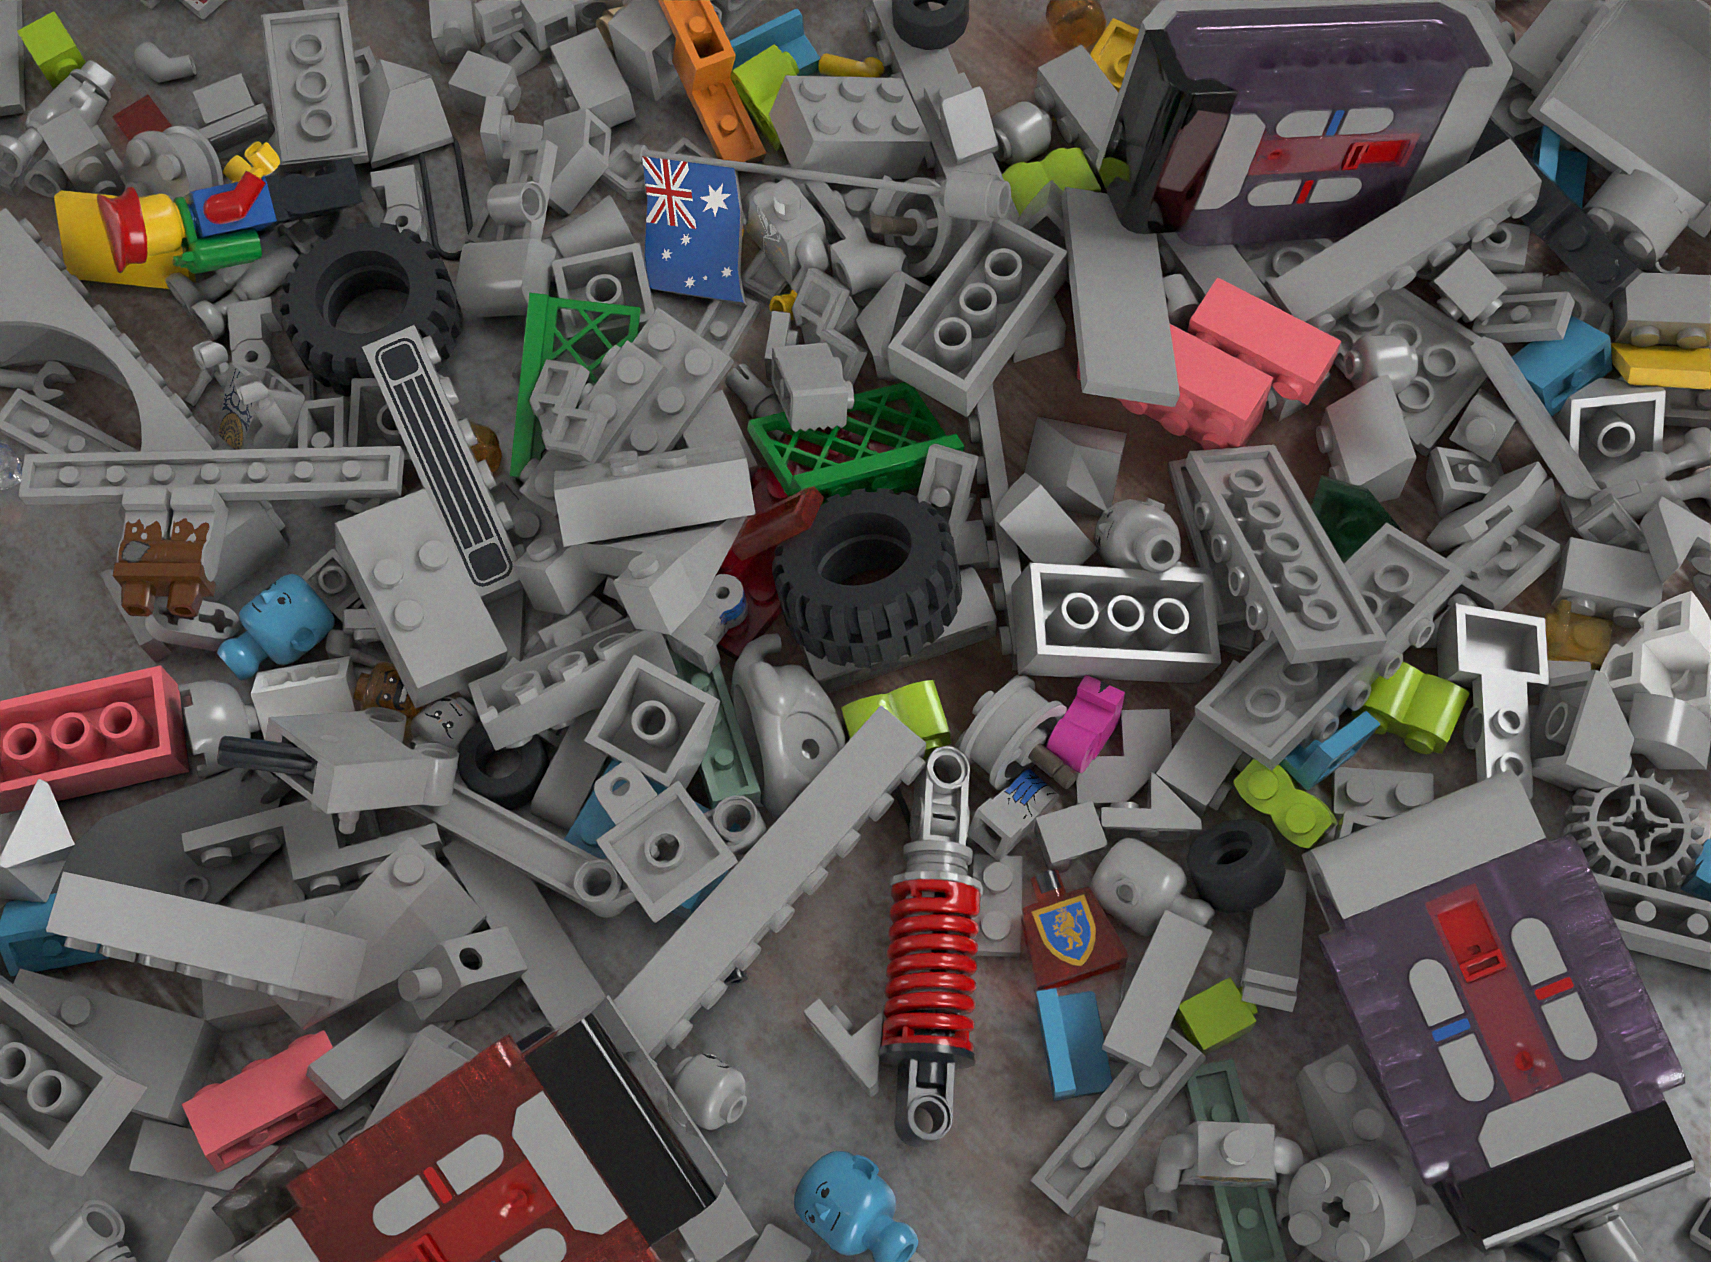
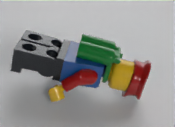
(221, 221)

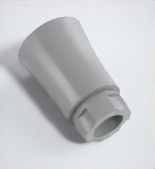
(591, 232)

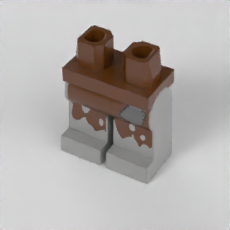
(169, 548)

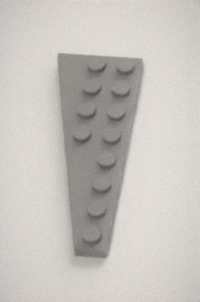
(1447, 368)

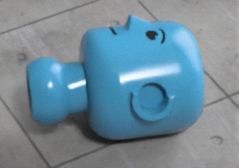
(279, 624)
(853, 1208)

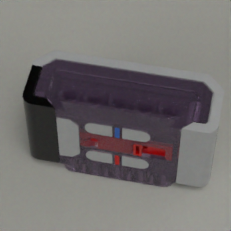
(1294, 114)
(1500, 1012)

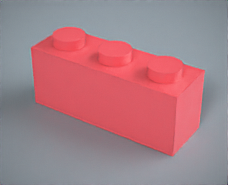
(1265, 339)
(259, 1104)

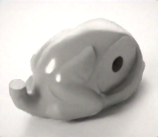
(784, 723)

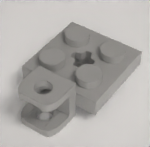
(647, 821)

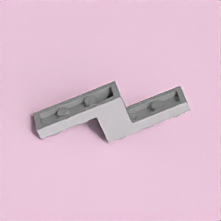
(313, 844)

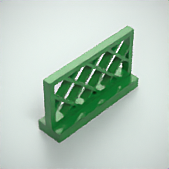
(539, 346)
(893, 469)

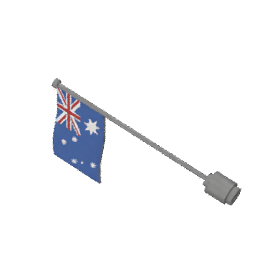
(698, 215)

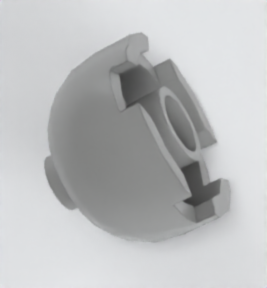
(214, 714)

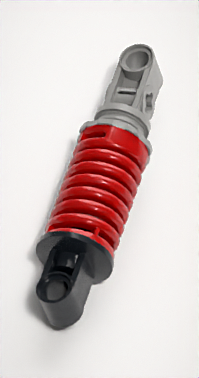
(932, 952)

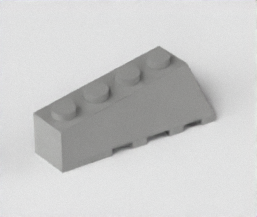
(562, 682)
(1348, 1111)

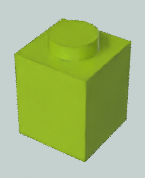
(52, 48)
(1216, 1017)

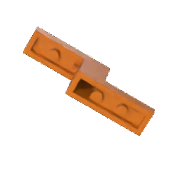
(705, 67)

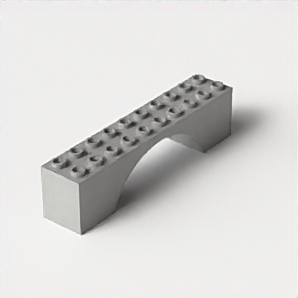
(53, 318)

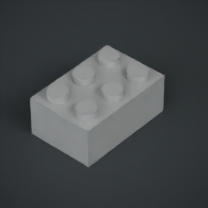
(850, 126)

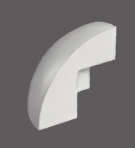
(1666, 655)

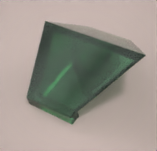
(1348, 515)

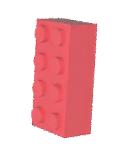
(1218, 395)
(91, 737)

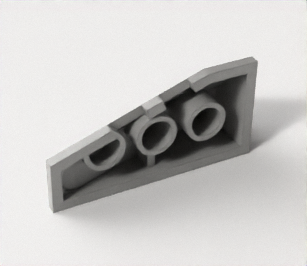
(403, 914)

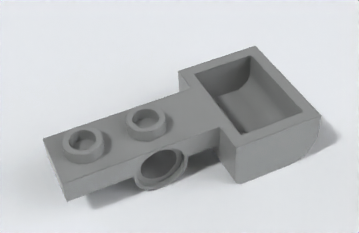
(499, 274)
(1504, 665)

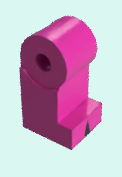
(1087, 723)

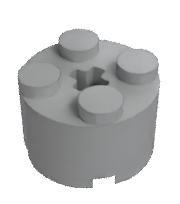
(1638, 215)
(1350, 1204)

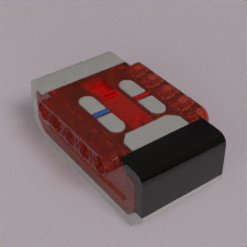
(511, 1161)

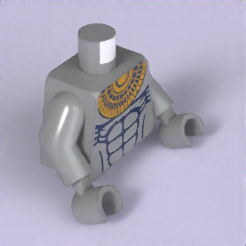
(257, 402)
(1223, 1156)

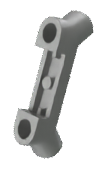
(853, 257)

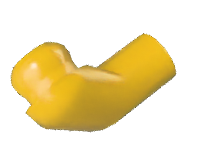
(843, 67)

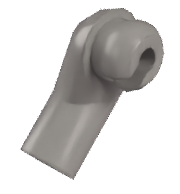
(161, 67)

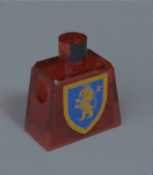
(1068, 936)

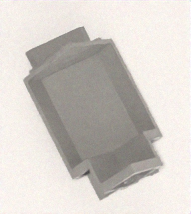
(1628, 88)

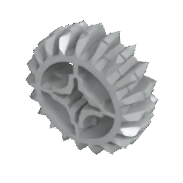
(1671, 826)

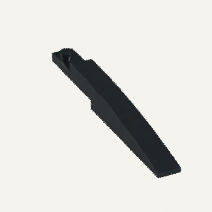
(1568, 228)

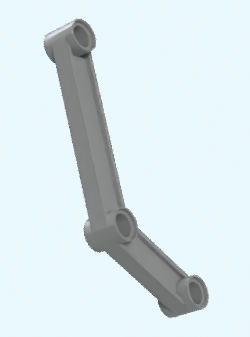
(558, 861)

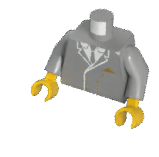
(787, 233)

